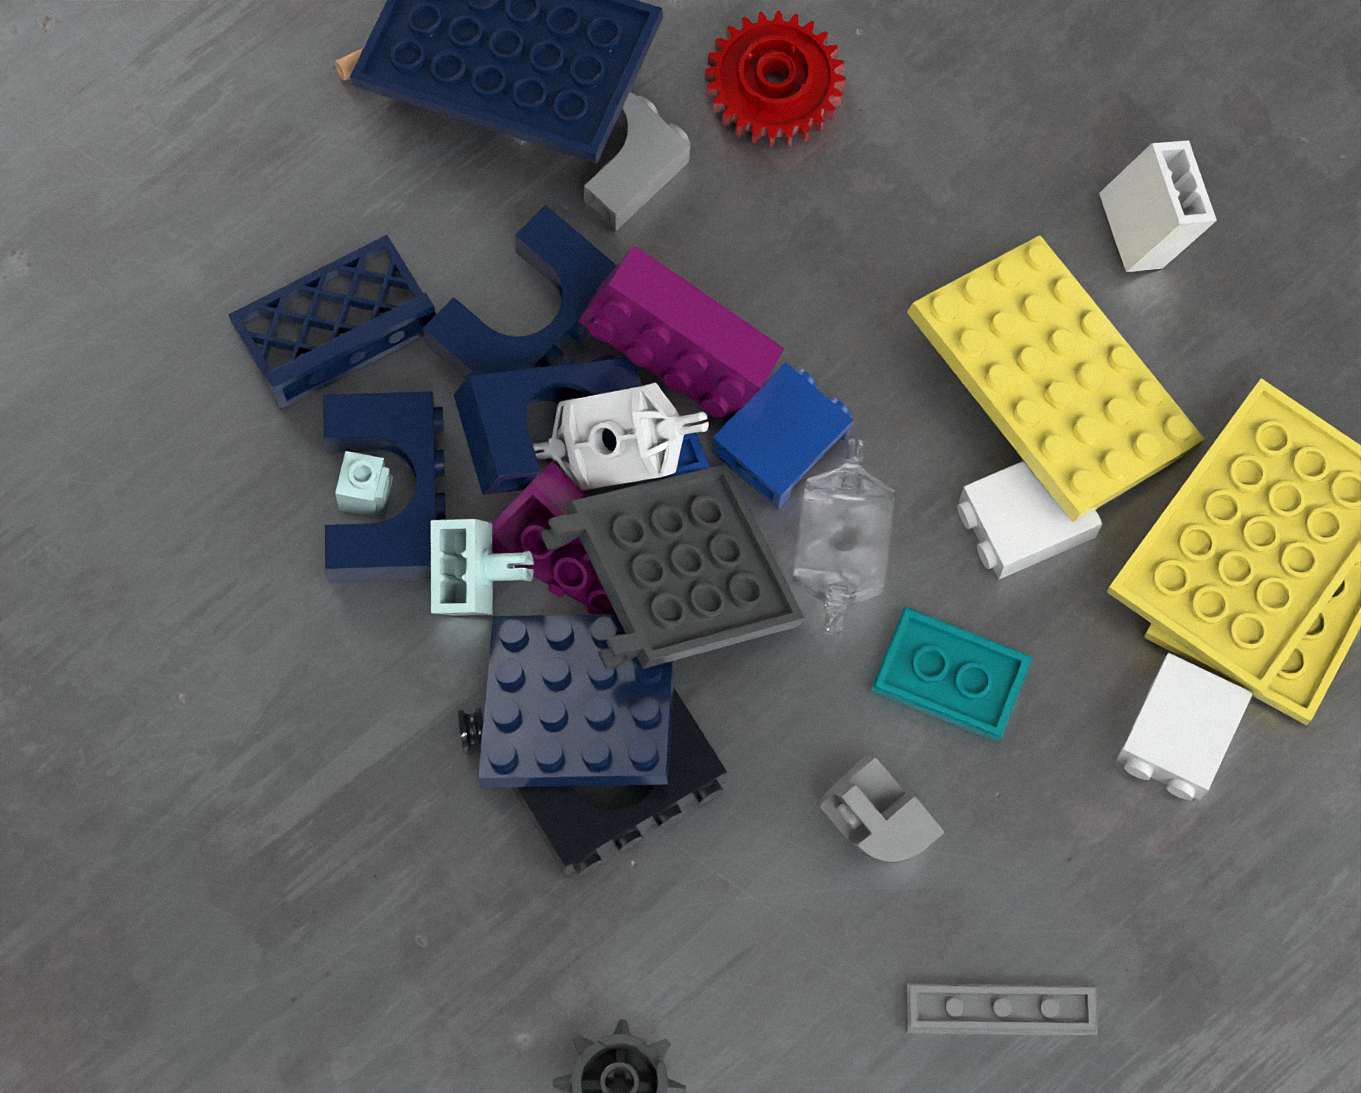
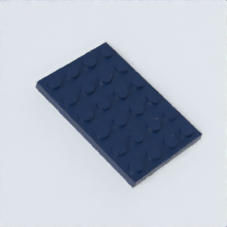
(513, 65)

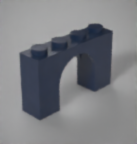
(561, 257)
(496, 407)
(405, 428)

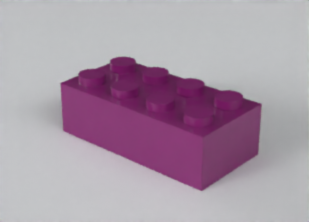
(681, 335)

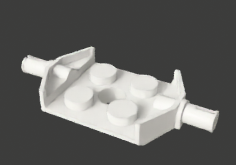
(645, 429)

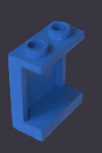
(781, 433)

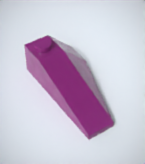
(565, 568)

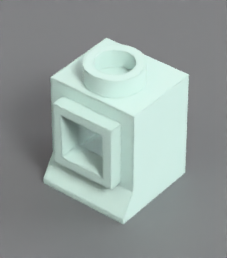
(363, 485)

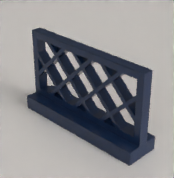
(343, 352)

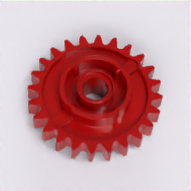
(768, 107)

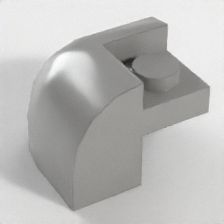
(879, 814)

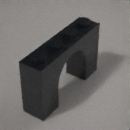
(583, 833)

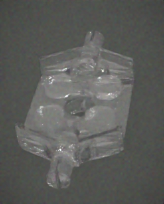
(853, 503)

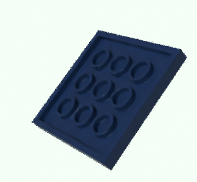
(565, 717)

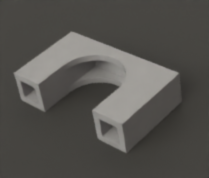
(641, 168)

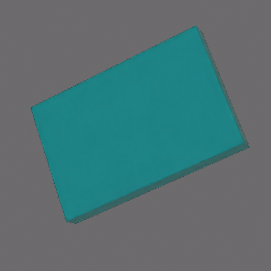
(951, 674)

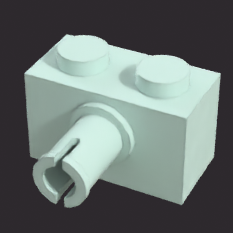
(467, 567)

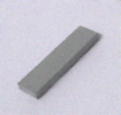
(1001, 1009)

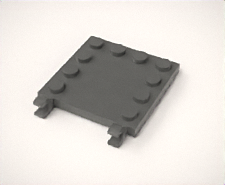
(679, 566)

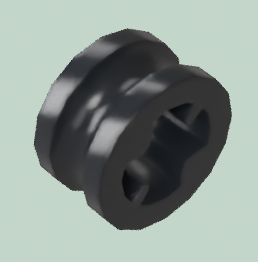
(470, 728)

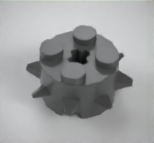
(619, 1056)

